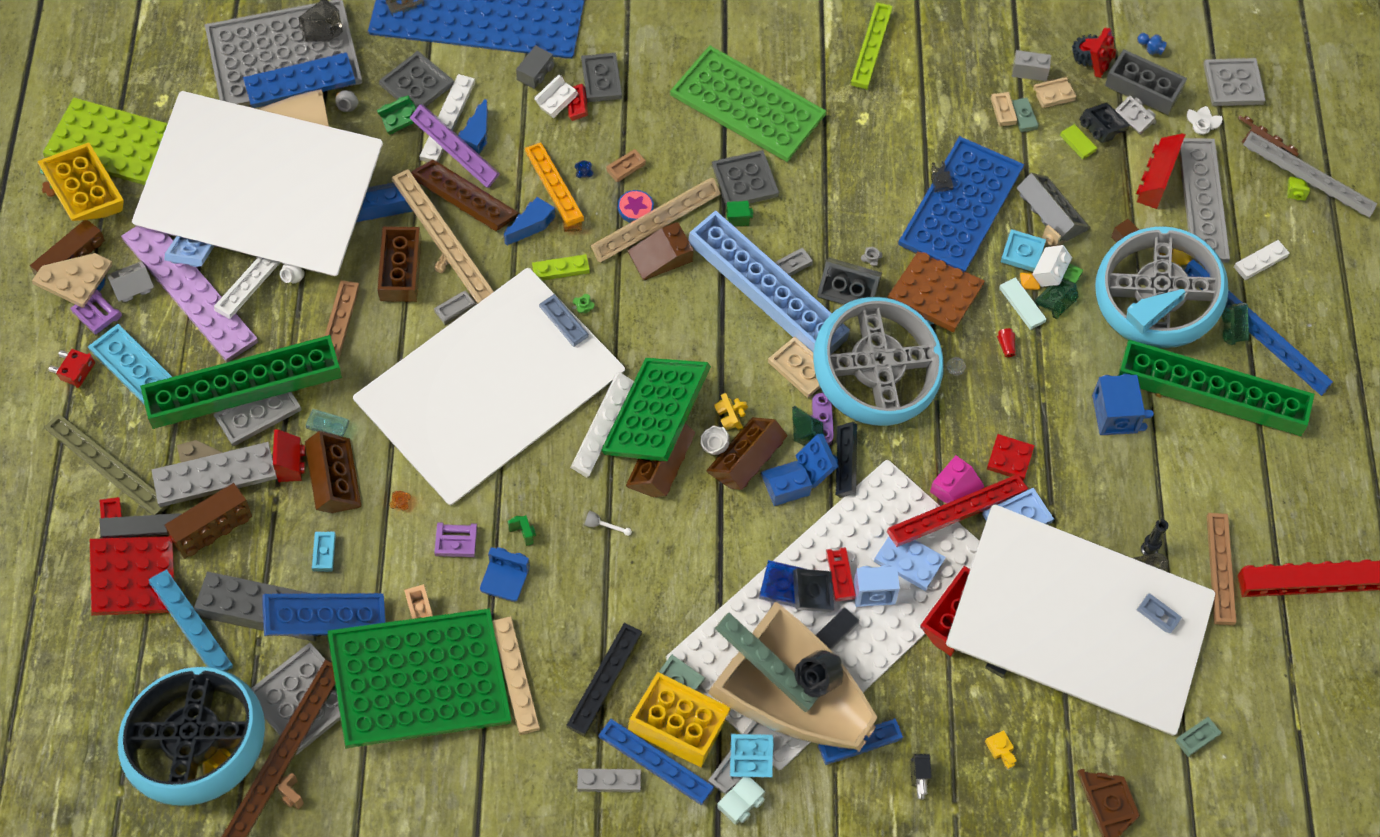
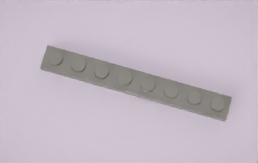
(1310, 174)

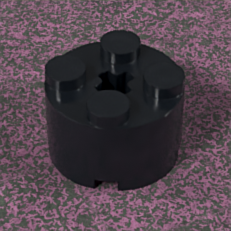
(819, 673)

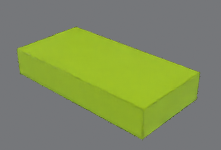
(1078, 141)

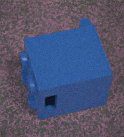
(1119, 405)

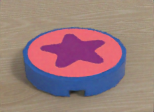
(634, 205)

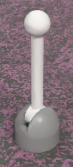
(594, 520)

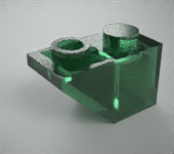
(805, 426)

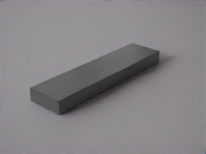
(135, 526)

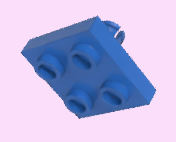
(817, 459)

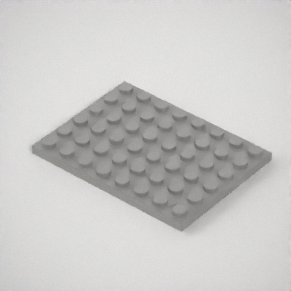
(268, 43)

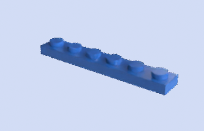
(656, 762)

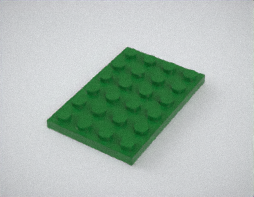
(656, 409)

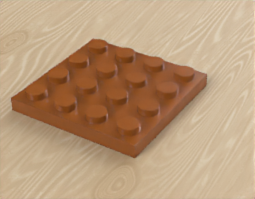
(937, 290)

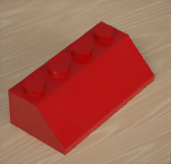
(1159, 170)
(940, 618)

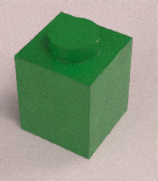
(739, 213)

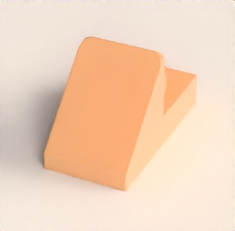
(418, 602)

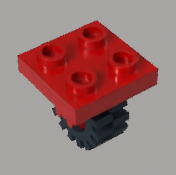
(1095, 51)

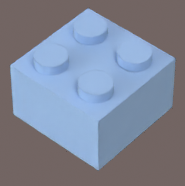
(876, 586)

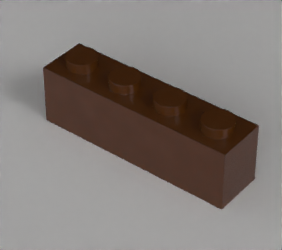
(76, 243)

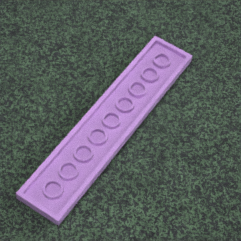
(191, 293)

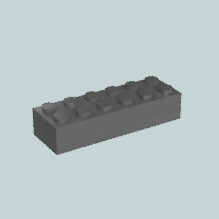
(237, 601)

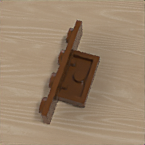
(1263, 132)

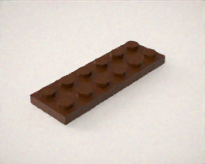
(464, 195)

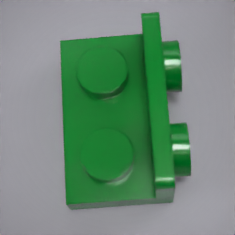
(397, 114)

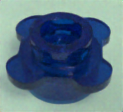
(580, 166)

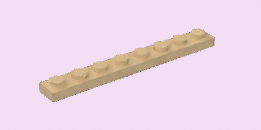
(655, 219)

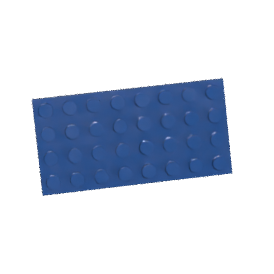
(956, 221)

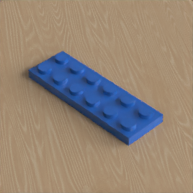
(298, 79)
(320, 612)

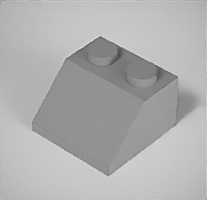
(130, 281)

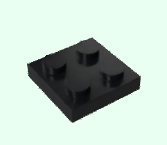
(813, 590)

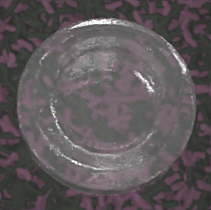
(956, 366)

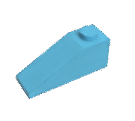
(1152, 309)

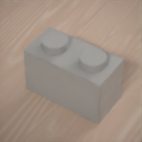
(1031, 65)

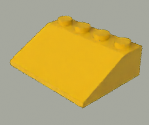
(82, 183)
(678, 719)

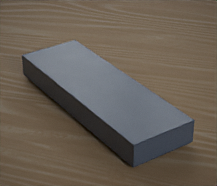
(563, 320)

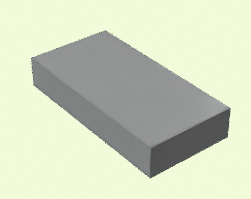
(454, 307)

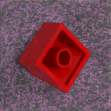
(288, 456)

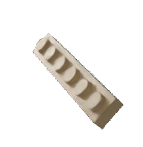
(515, 676)

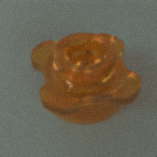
(396, 496)

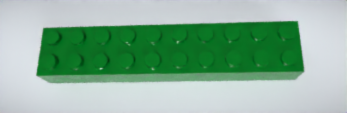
(240, 382)
(1218, 388)

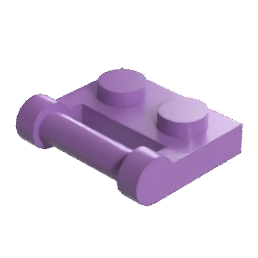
(93, 317)
(454, 544)

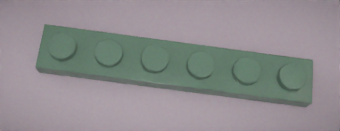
(764, 660)

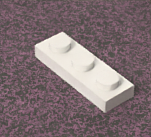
(1261, 260)

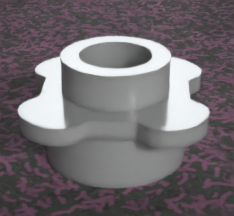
(871, 251)

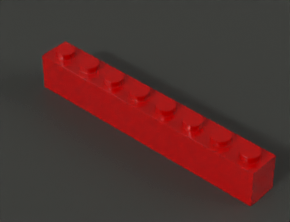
(1309, 578)

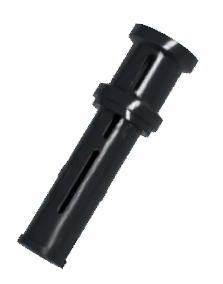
(1153, 541)

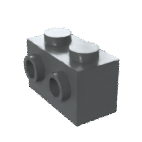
(535, 67)

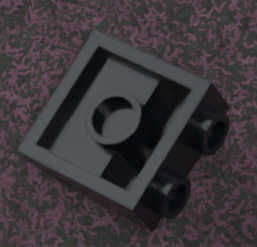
(1103, 122)

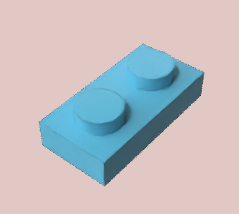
(323, 551)

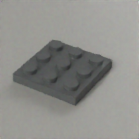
(418, 79)
(745, 178)

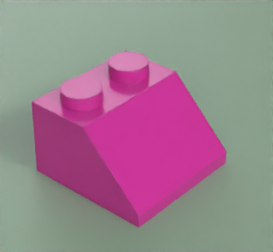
(956, 481)

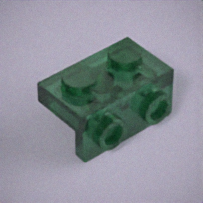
(1235, 323)

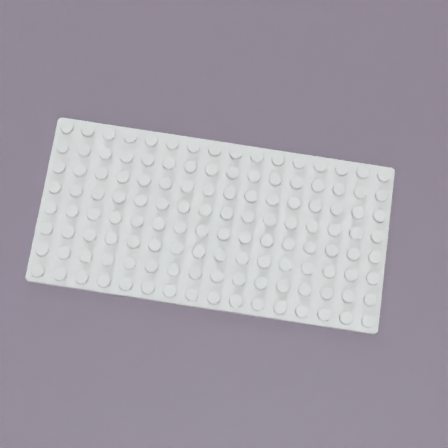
(883, 630)

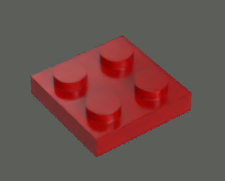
(1010, 456)

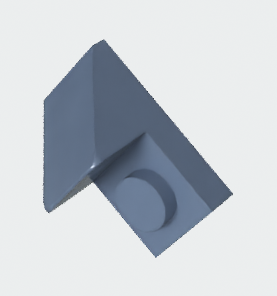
(1155, 609)

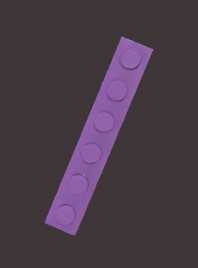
(454, 145)

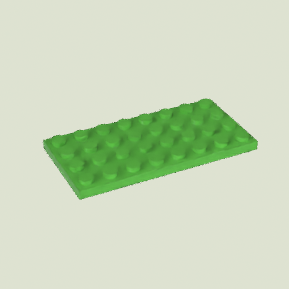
(748, 103)

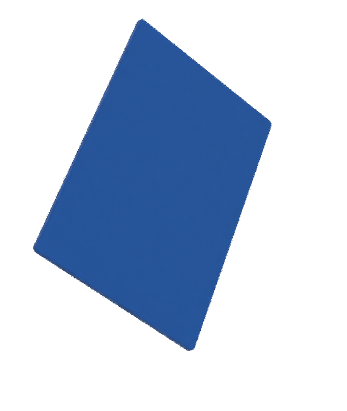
(486, 24)

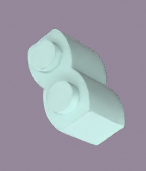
(741, 800)

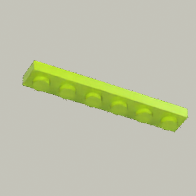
(871, 45)

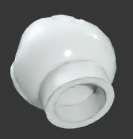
(291, 274)

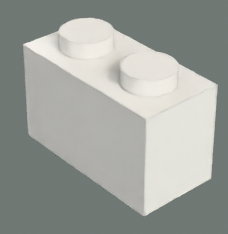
(1052, 265)

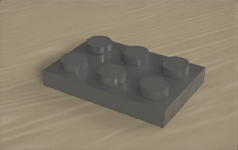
(601, 77)

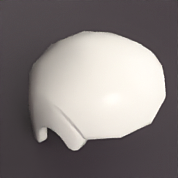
(715, 440)

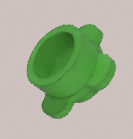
(583, 308)

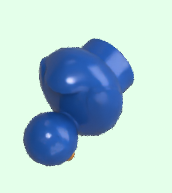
(1154, 44)

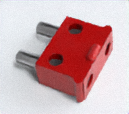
(74, 367)

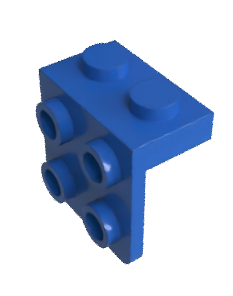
(505, 574)

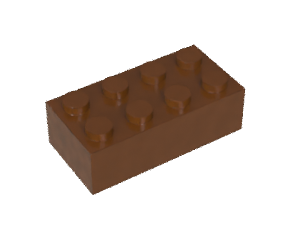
(399, 264)
(208, 521)

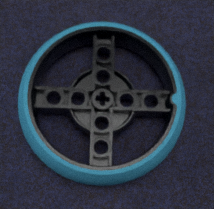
(191, 736)

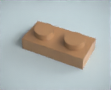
(625, 165)

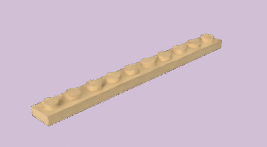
(442, 235)

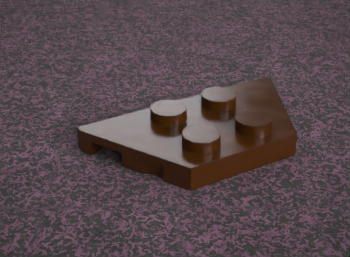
(1109, 802)

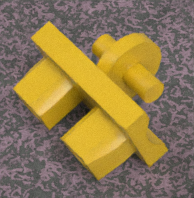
(726, 405)

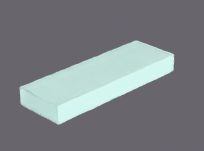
(1022, 303)

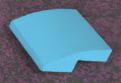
(751, 755)

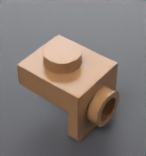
(290, 797)

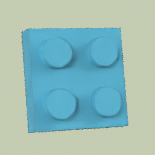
(1023, 250)

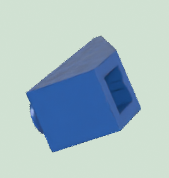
(476, 128)
(531, 221)

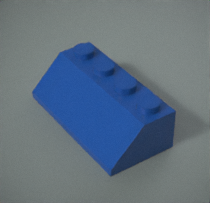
(383, 202)

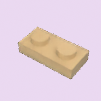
(1003, 109)

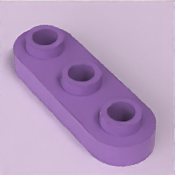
(823, 410)

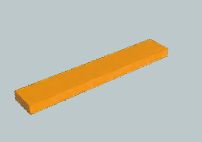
(554, 184)

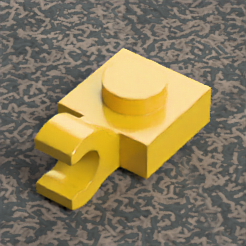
(1001, 747)

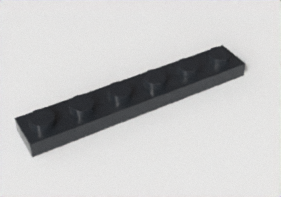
(604, 679)

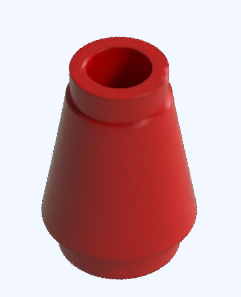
(1007, 341)

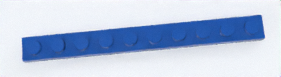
(1273, 341)

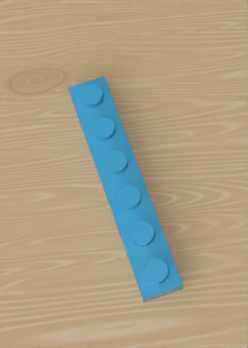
(189, 621)

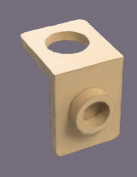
(1052, 237)

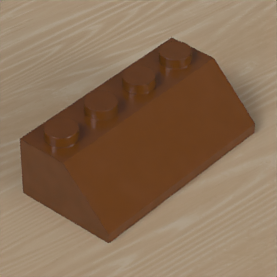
(747, 452)
(332, 473)
(656, 476)

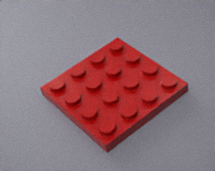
(122, 574)

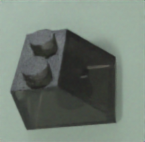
(321, 22)

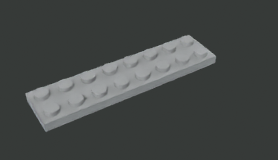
(1204, 194)

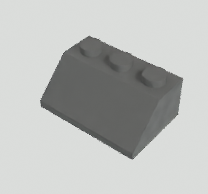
(847, 282)

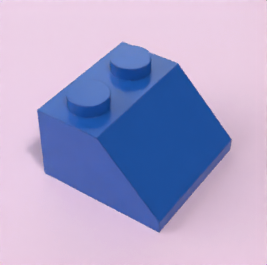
(787, 482)

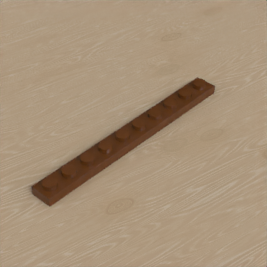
(282, 753)

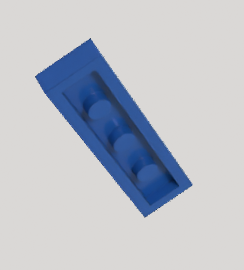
(883, 734)

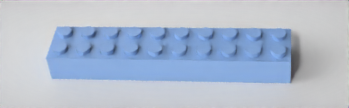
(763, 281)

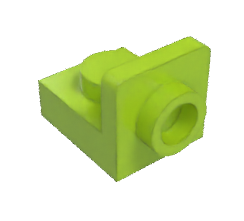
(1297, 188)

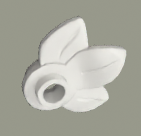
(1203, 120)

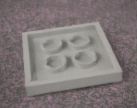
(1234, 82)

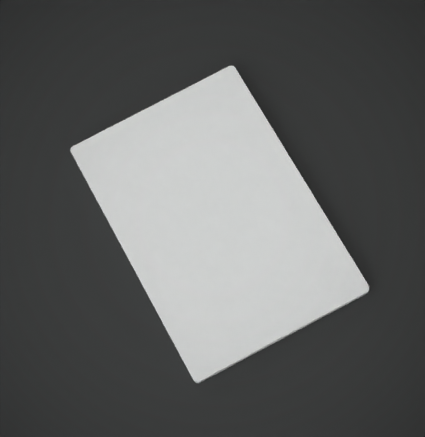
(258, 183)
(485, 388)
(1071, 619)

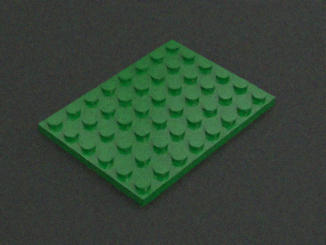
(418, 678)

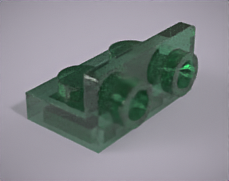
(1058, 297)

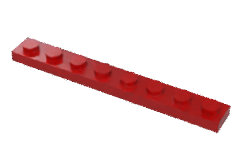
(956, 510)

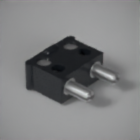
(920, 773)

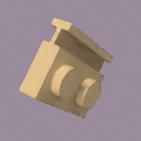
(1054, 92)

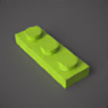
(561, 267)

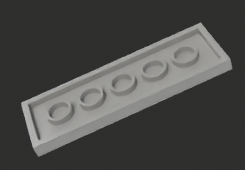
(213, 473)

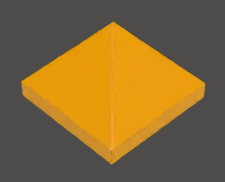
(1029, 282)

